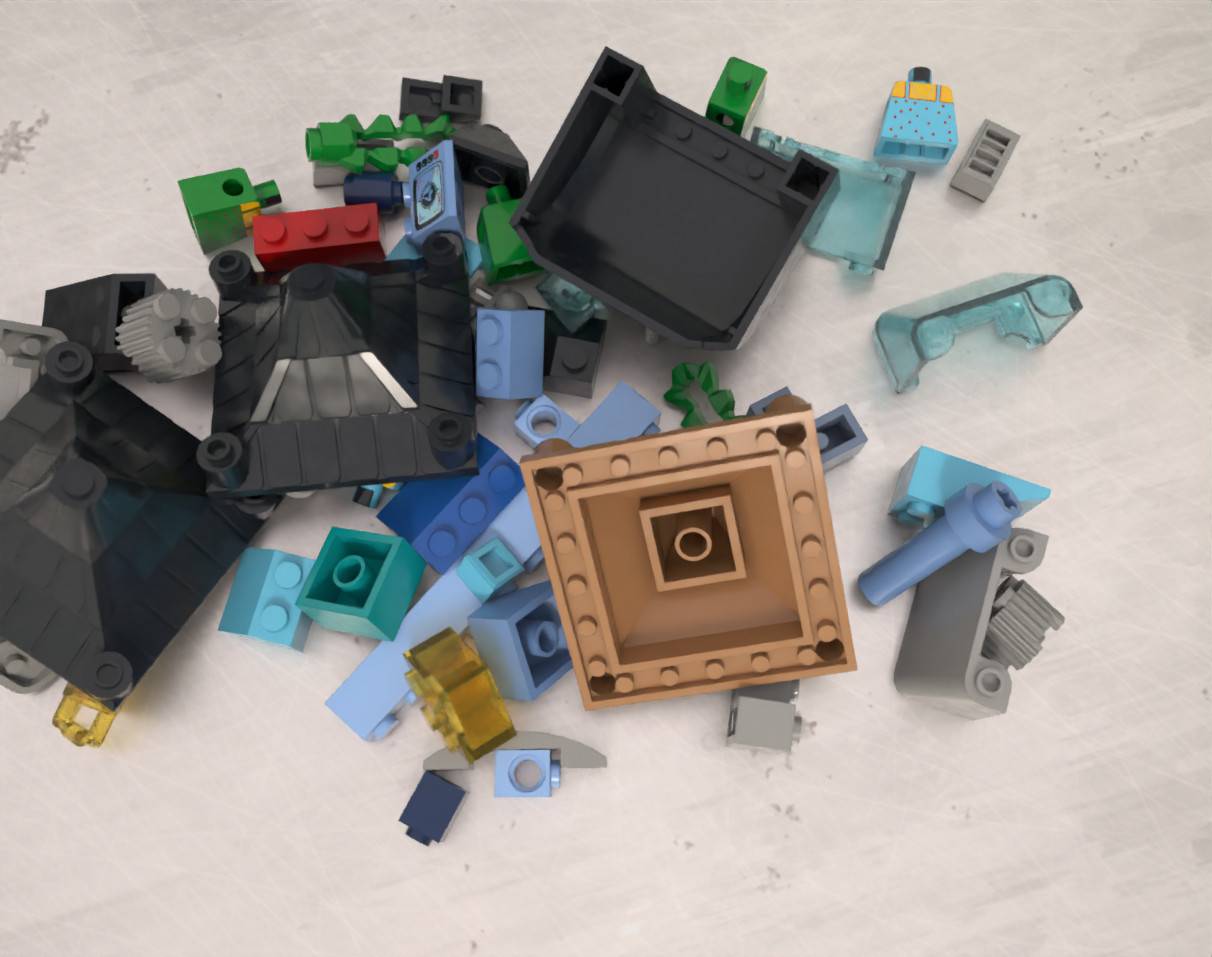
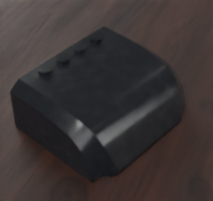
(670, 211)

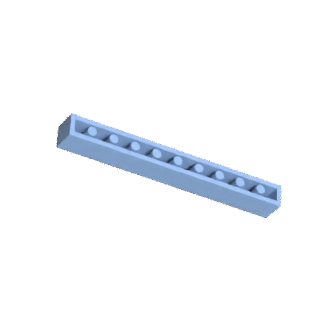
(378, 685)

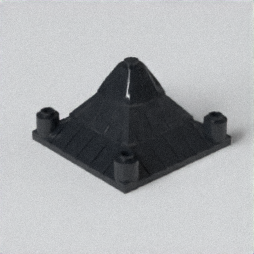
(342, 374)
(106, 528)

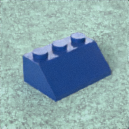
(450, 513)

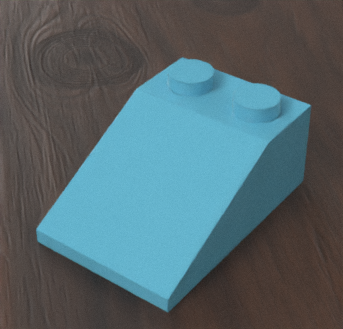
(935, 476)

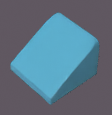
(489, 569)

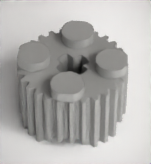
(171, 335)
(1018, 624)

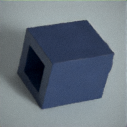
(433, 808)

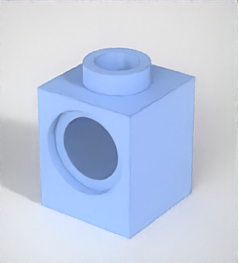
(542, 409)
(505, 773)

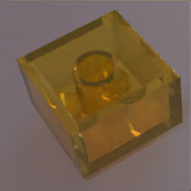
(458, 695)

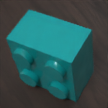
(362, 583)

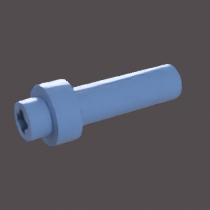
(972, 520)

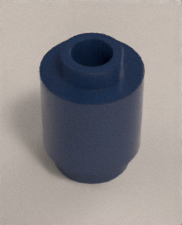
(374, 188)

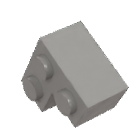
(764, 718)

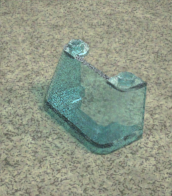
(866, 209)
(925, 329)

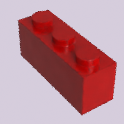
(320, 236)

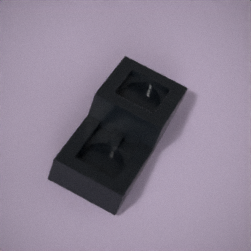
(430, 100)

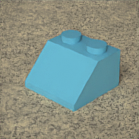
(265, 598)

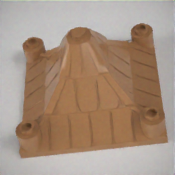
(693, 557)

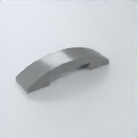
(572, 752)

